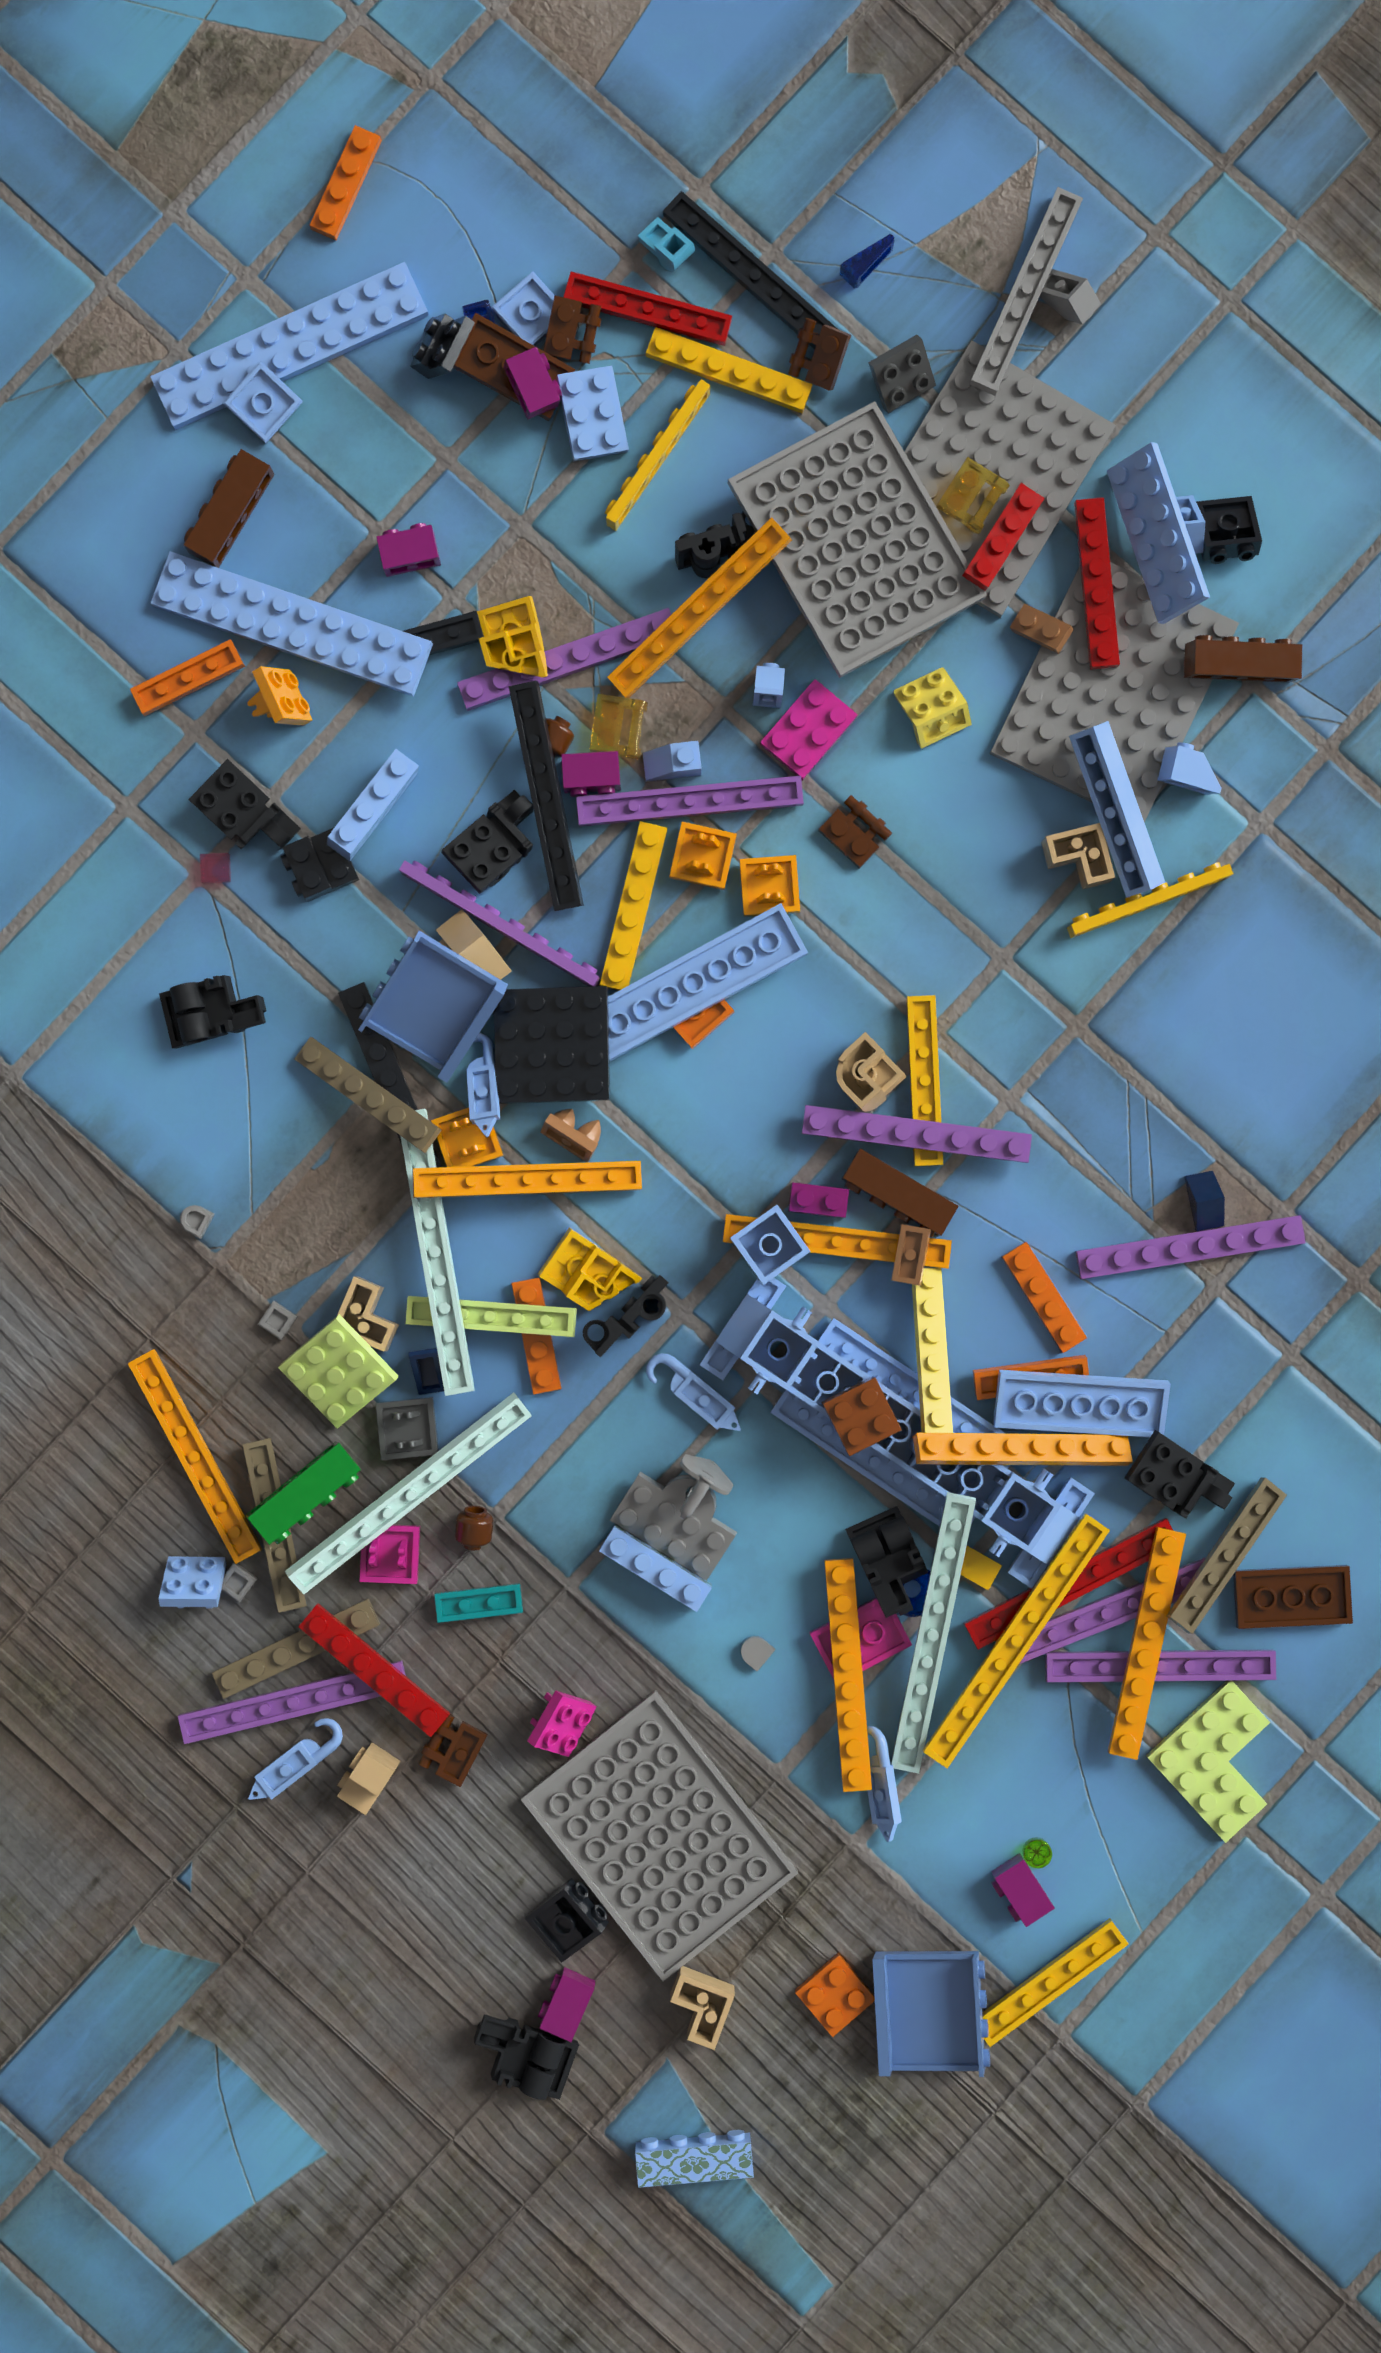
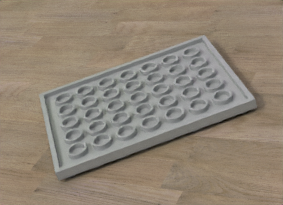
(1020, 435)
(866, 538)
(1141, 699)
(659, 1835)

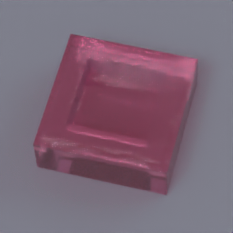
(215, 868)

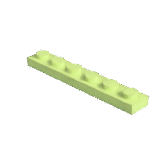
(501, 1317)

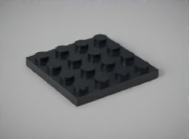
(552, 1045)

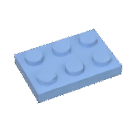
(592, 413)

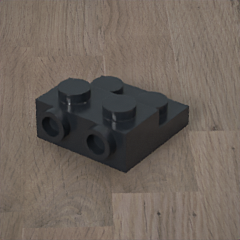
(441, 345)
(1230, 529)
(317, 867)
(568, 1919)

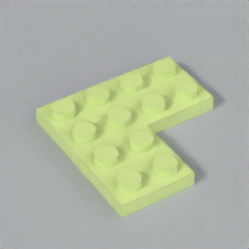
(1199, 1754)

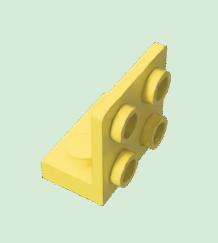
(934, 707)

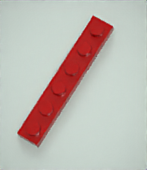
(649, 308)
(1097, 583)
(374, 1670)

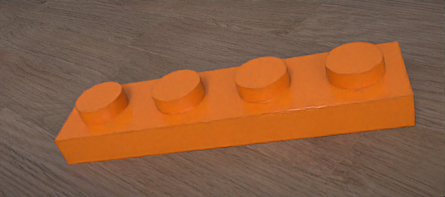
(345, 182)
(187, 677)
(1044, 1297)
(538, 1348)
(986, 1379)

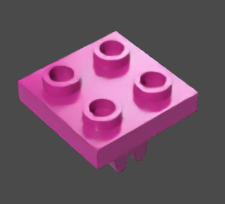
(392, 1556)
(561, 1723)

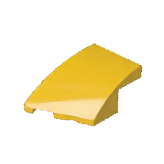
(513, 637)
(586, 1271)

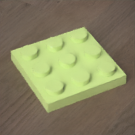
(338, 1371)

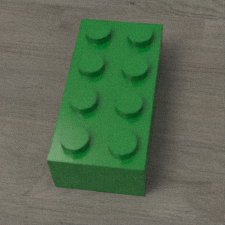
(303, 1492)

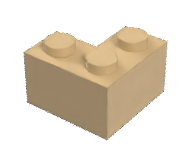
(1084, 847)
(467, 940)
(358, 1313)
(370, 1774)
(709, 2001)

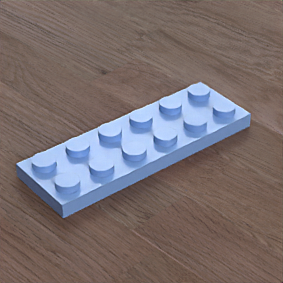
(1158, 533)
(1080, 1403)

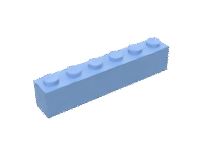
(1117, 809)

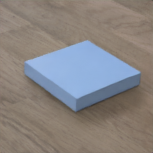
(526, 309)
(263, 402)

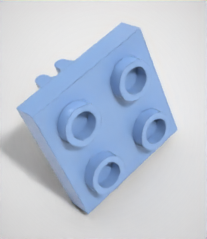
(192, 1582)

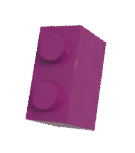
(532, 382)
(408, 549)
(591, 773)
(818, 1200)
(1022, 1889)
(567, 2004)

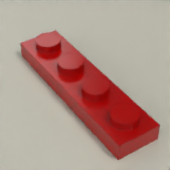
(1003, 537)

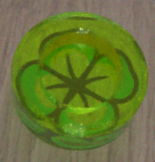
(1037, 1852)

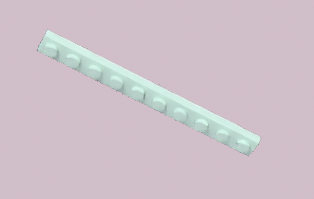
(439, 1278)
(408, 1493)
(933, 1632)

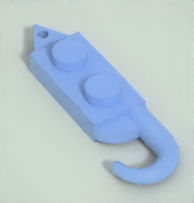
(482, 1088)
(696, 1393)
(295, 1763)
(883, 1796)

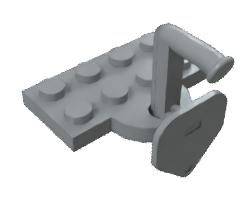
(680, 1520)

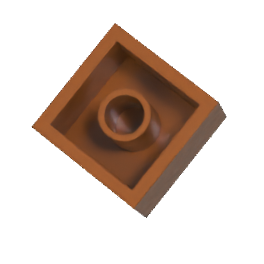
(861, 1415)

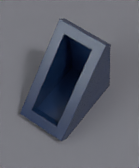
(1205, 1200)
(426, 1371)

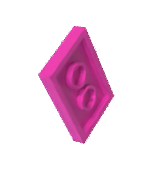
(808, 729)
(878, 1636)

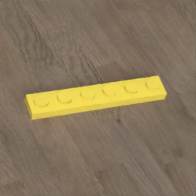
(932, 1353)

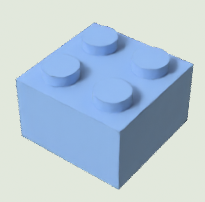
(770, 1244)

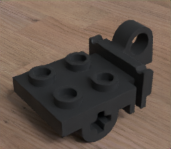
(706, 548)
(240, 808)
(491, 843)
(208, 1011)
(633, 1308)
(1177, 1476)
(888, 1558)
(527, 2059)

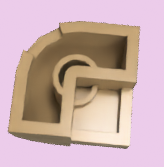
(867, 1073)

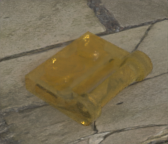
(965, 489)
(609, 722)

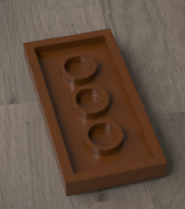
(486, 353)
(1293, 1596)

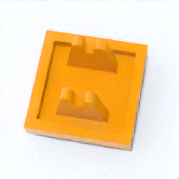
(279, 697)
(703, 855)
(769, 883)
(464, 1142)

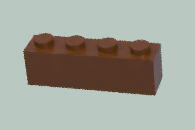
(228, 509)
(1243, 660)
(898, 1192)

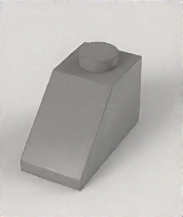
(1070, 296)

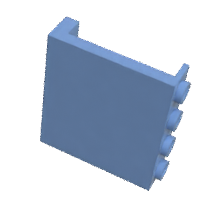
(433, 1003)
(930, 2011)

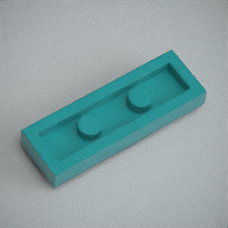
(478, 1602)

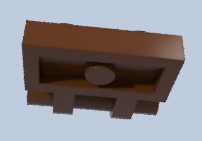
(563, 326)
(827, 357)
(850, 838)
(460, 1754)

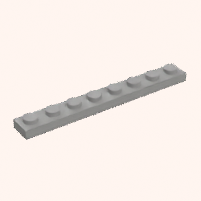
(1026, 291)

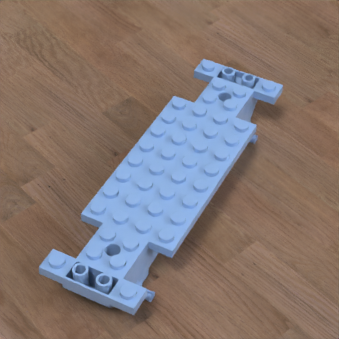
(842, 1359)

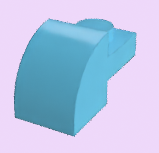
(666, 244)

